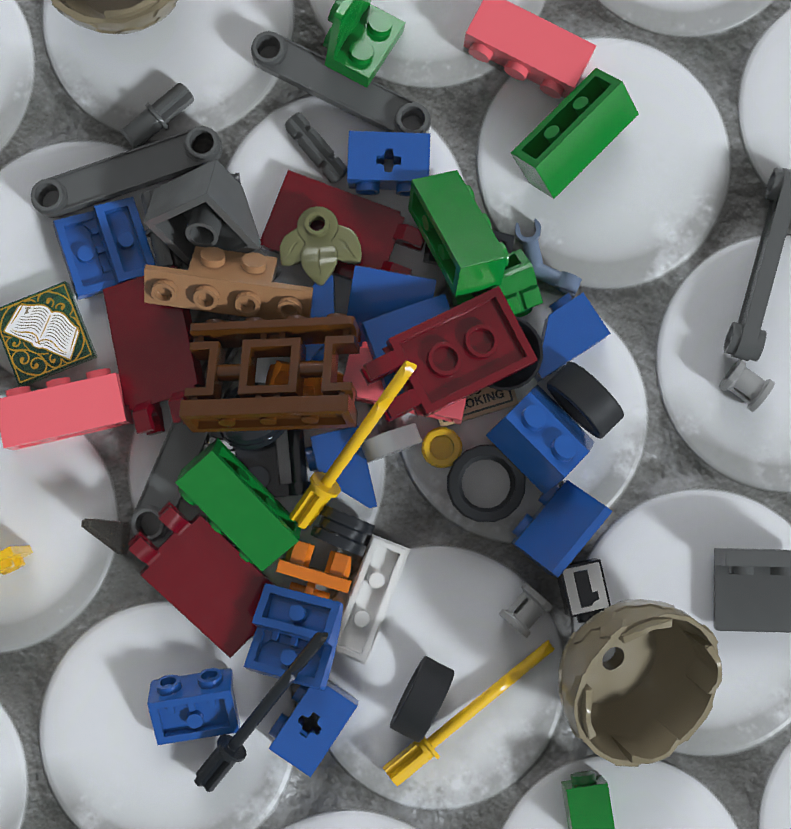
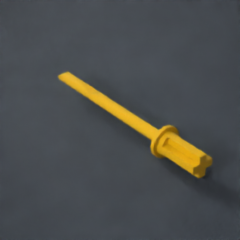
(324, 485)
(419, 753)

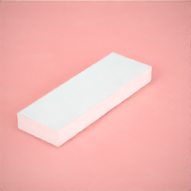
(370, 598)

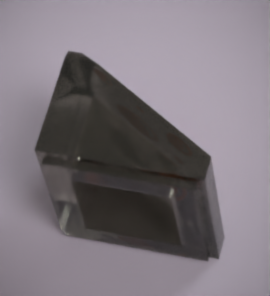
(110, 532)

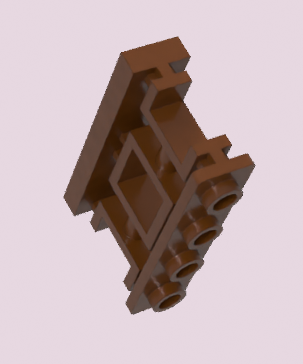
(272, 405)

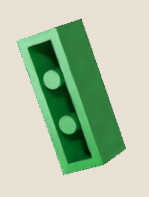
(575, 132)
(457, 232)
(238, 505)

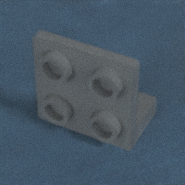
(752, 590)

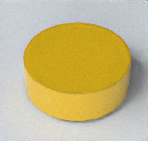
(441, 447)

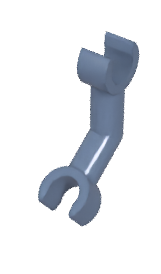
(562, 281)

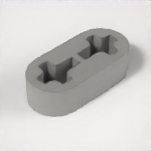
(391, 442)

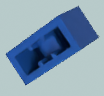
(367, 159)
(307, 748)

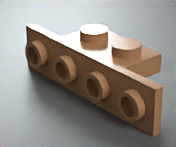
(227, 285)

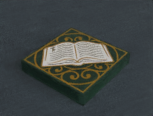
(44, 334)

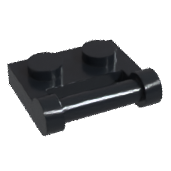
(265, 466)

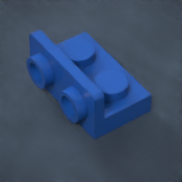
(193, 706)

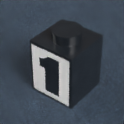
(584, 589)

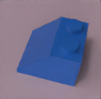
(541, 439)
(559, 527)

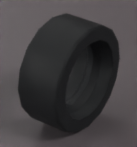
(585, 399)
(464, 506)
(422, 699)

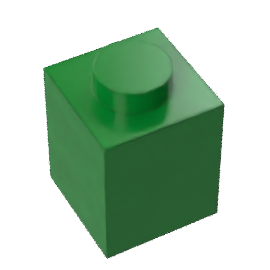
(587, 801)

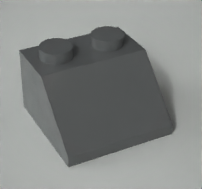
(202, 211)

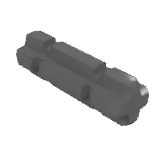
(316, 147)

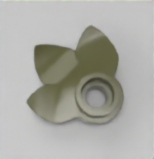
(322, 248)

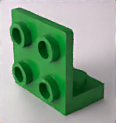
(360, 39)

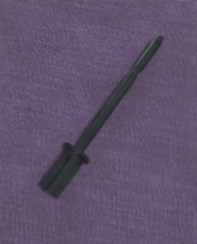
(231, 748)

